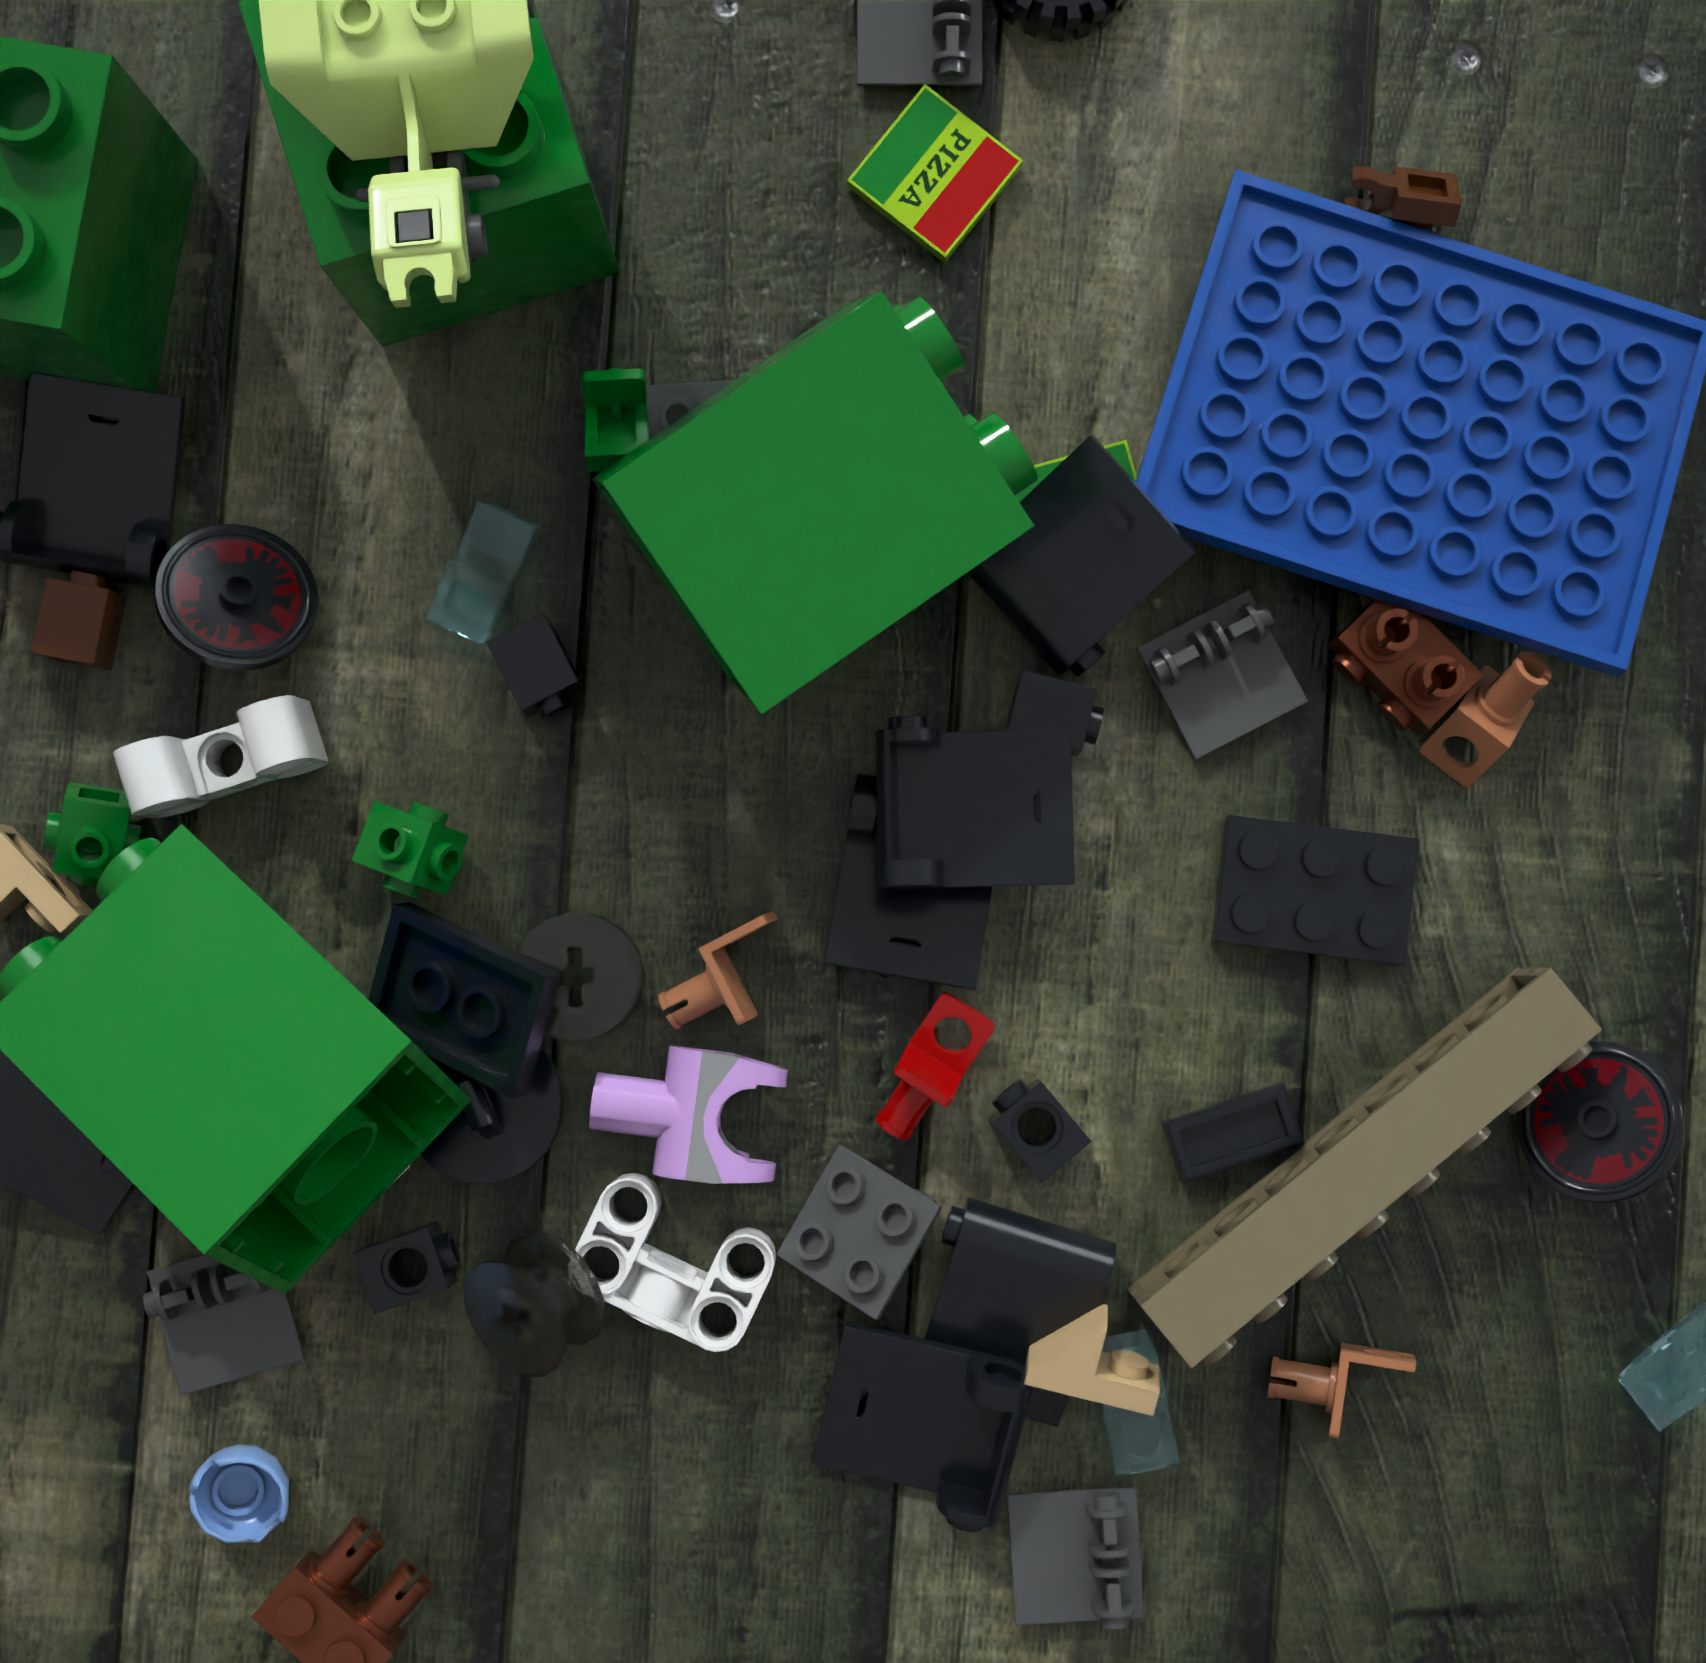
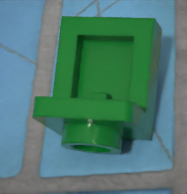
(613, 415)

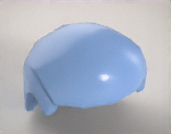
(239, 1494)

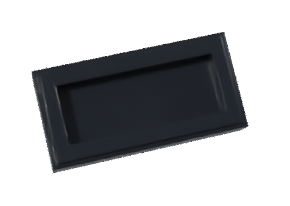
(1232, 1132)

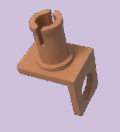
(1489, 716)
(717, 984)
(1328, 1384)

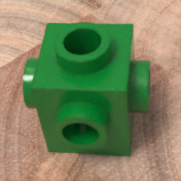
(89, 832)
(411, 848)

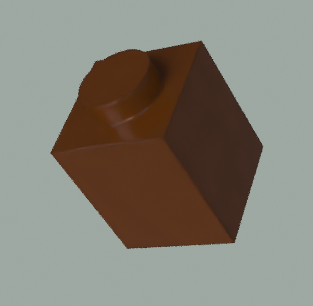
(79, 621)

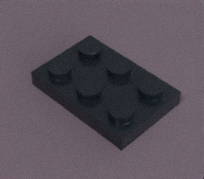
(1315, 890)
(464, 998)

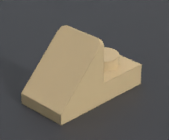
(29, 876)
(1075, 1365)

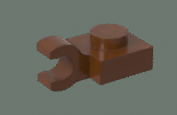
(1411, 194)

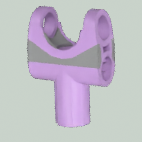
(687, 1113)

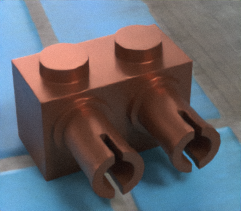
(1404, 664)
(327, 1618)

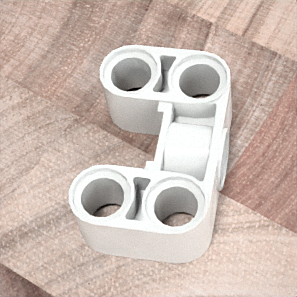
(179, 775)
(664, 1288)

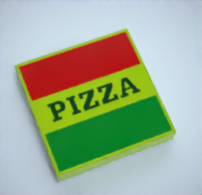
(934, 173)

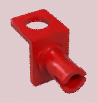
(931, 1070)

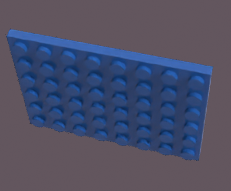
(1426, 423)

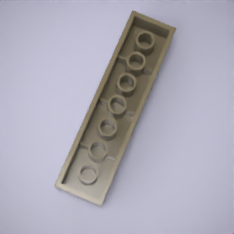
(1364, 1163)

